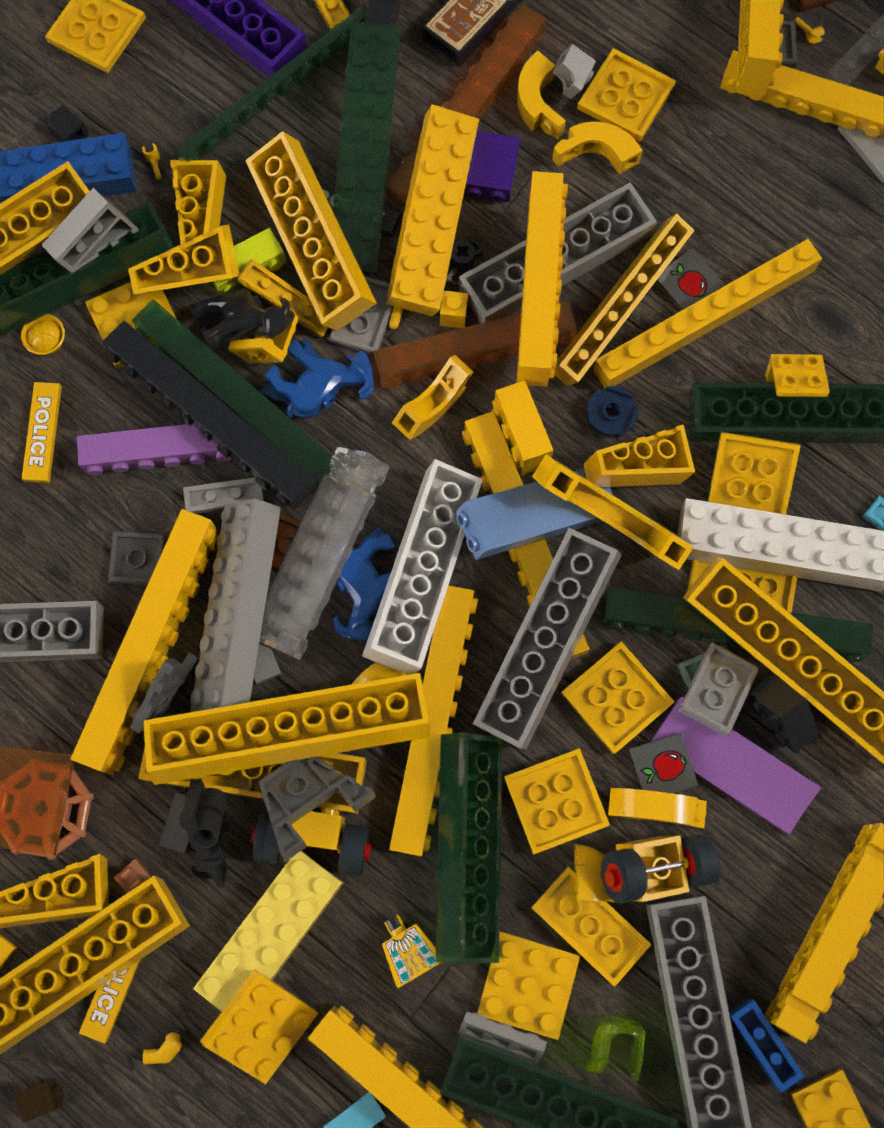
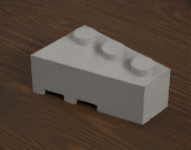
(87, 231)

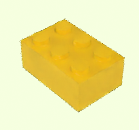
(521, 426)

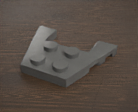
(163, 690)
(298, 789)

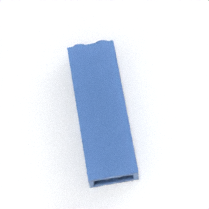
(519, 518)

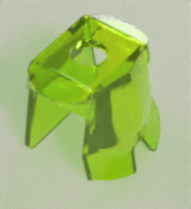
(602, 1039)

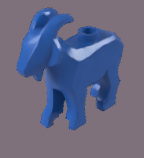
(319, 382)
(363, 585)

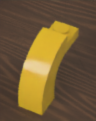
(533, 110)
(602, 139)
(435, 401)
(657, 807)

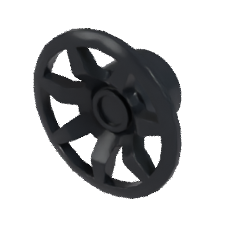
(463, 256)

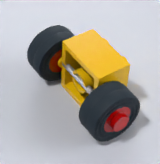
(318, 831)
(659, 867)

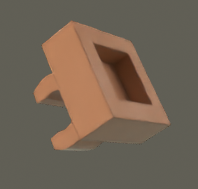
(132, 876)

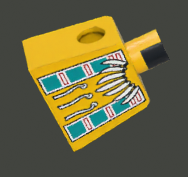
(408, 951)

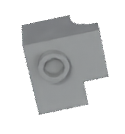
(574, 70)

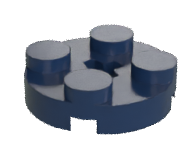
(612, 426)

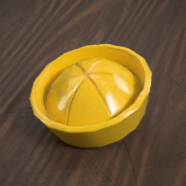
(43, 335)

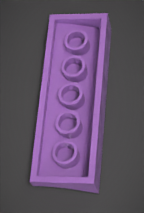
(743, 771)

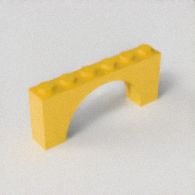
(613, 511)

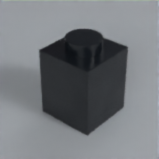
(66, 125)

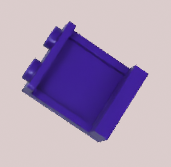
(492, 167)

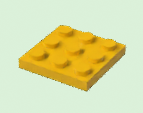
(96, 30)
(626, 94)
(120, 305)
(753, 473)
(617, 697)
(556, 801)
(529, 986)
(259, 1026)

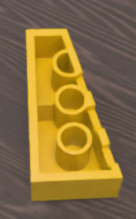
(199, 196)
(195, 262)
(643, 462)
(62, 895)

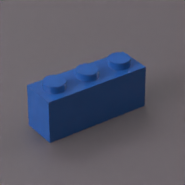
(764, 1045)

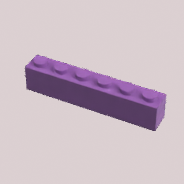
(144, 449)

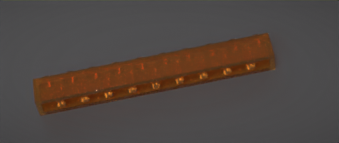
(483, 83)

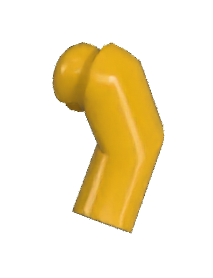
(166, 1052)

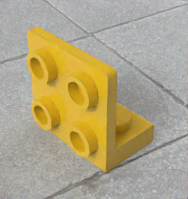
(263, 349)
(798, 375)

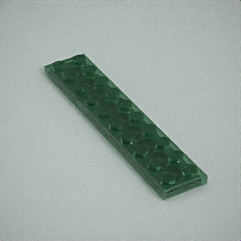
(275, 85)
(366, 138)

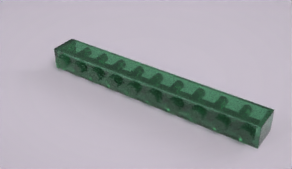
(231, 389)
(677, 616)

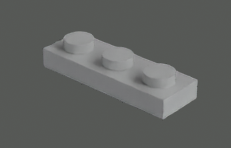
(215, 495)
(502, 1036)

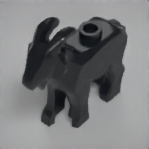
(238, 316)

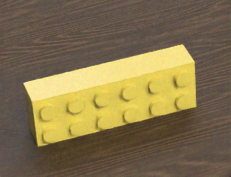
(271, 928)

